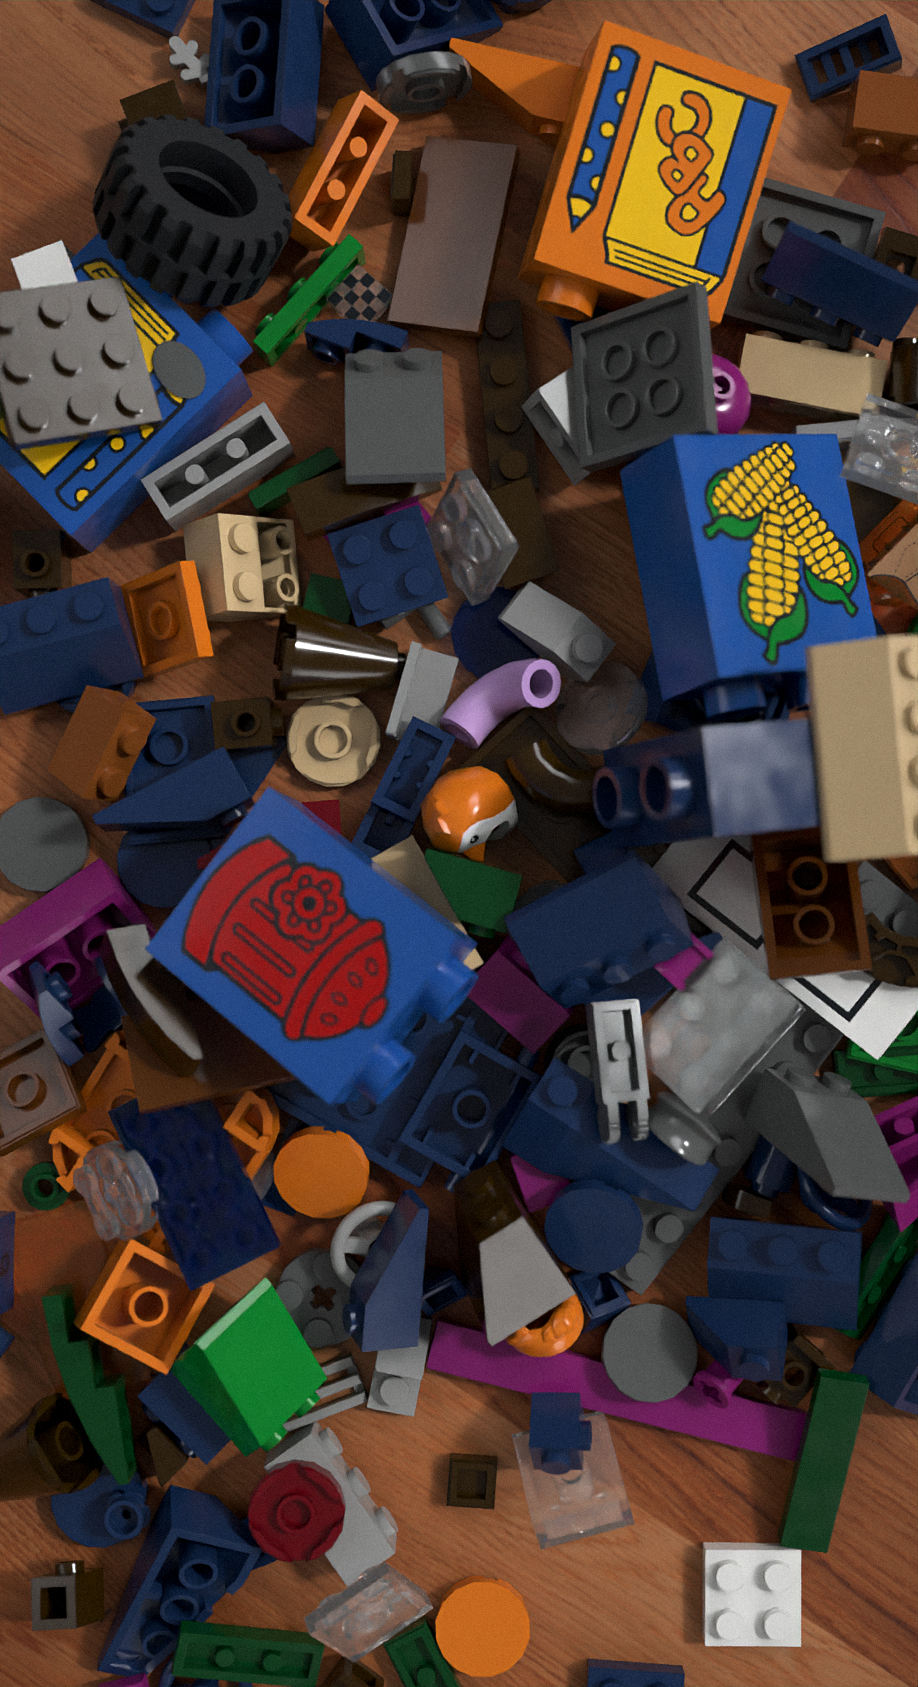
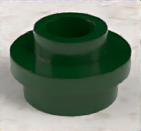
(31, 1192)

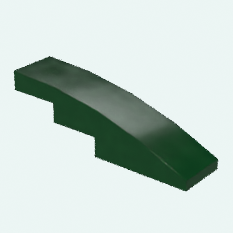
(97, 1397)

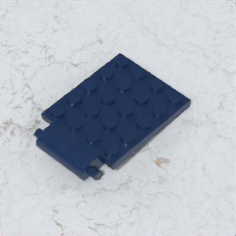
(447, 1107)

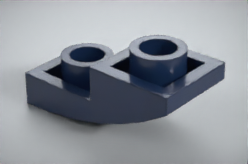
(335, 338)
(59, 1023)

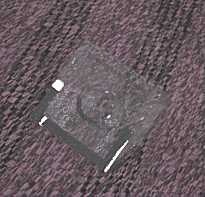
(580, 1500)

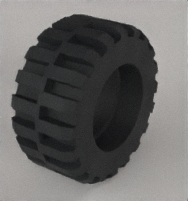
(191, 211)

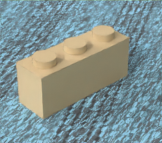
(808, 377)

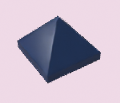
(440, 1289)

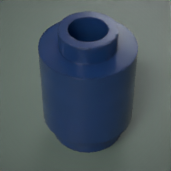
(770, 1170)

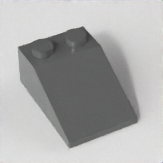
(394, 417)
(827, 1133)

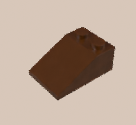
(807, 906)

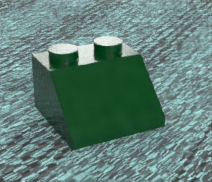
(475, 891)

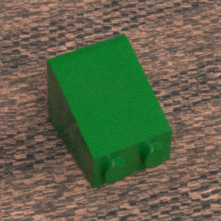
(252, 1370)

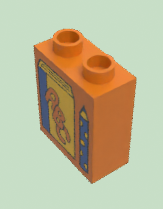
(650, 177)

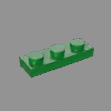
(307, 300)

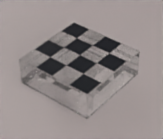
(360, 297)

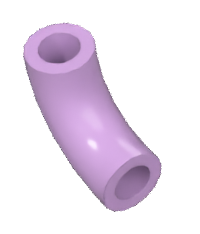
(498, 696)

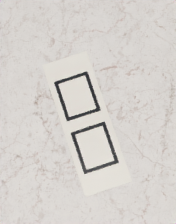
(718, 889)

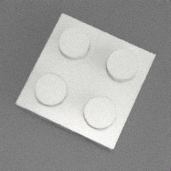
(751, 1594)

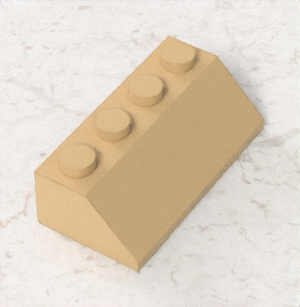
(866, 745)

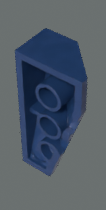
(563, 1139)
(183, 1568)

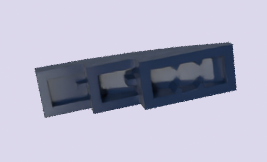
(404, 787)

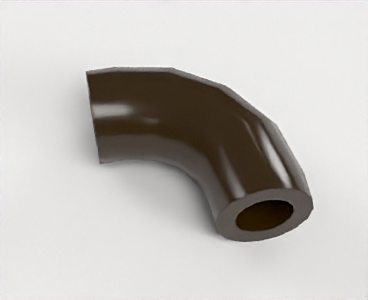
(553, 782)

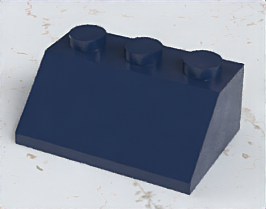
(265, 72)
(840, 285)
(63, 644)
(600, 930)
(799, 1264)
(891, 1351)

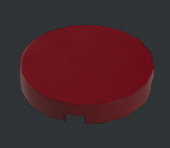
(296, 1511)

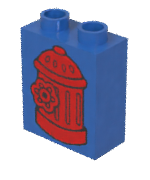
(315, 951)

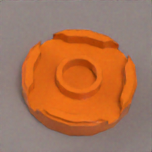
(321, 1172)
(482, 1626)

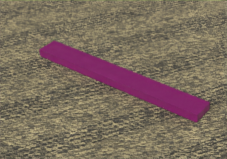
(744, 1423)

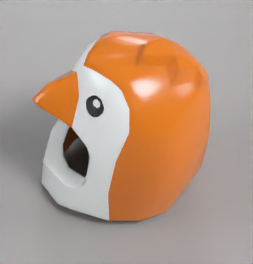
(467, 810)

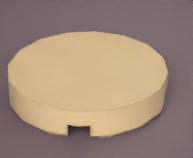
(333, 740)

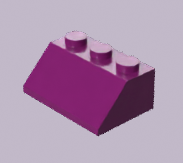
(67, 932)

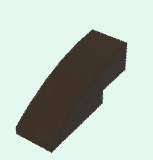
(330, 503)
(151, 997)

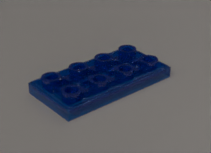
(202, 1187)

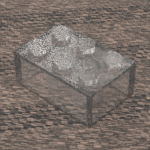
(717, 1028)

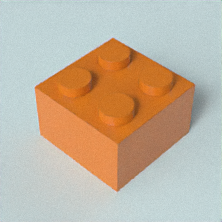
(142, 1305)

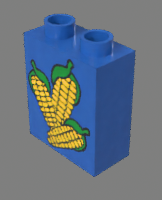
(744, 564)

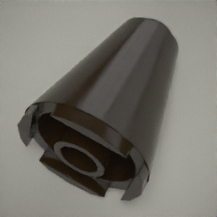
(330, 657)
(47, 1453)

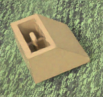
(244, 565)

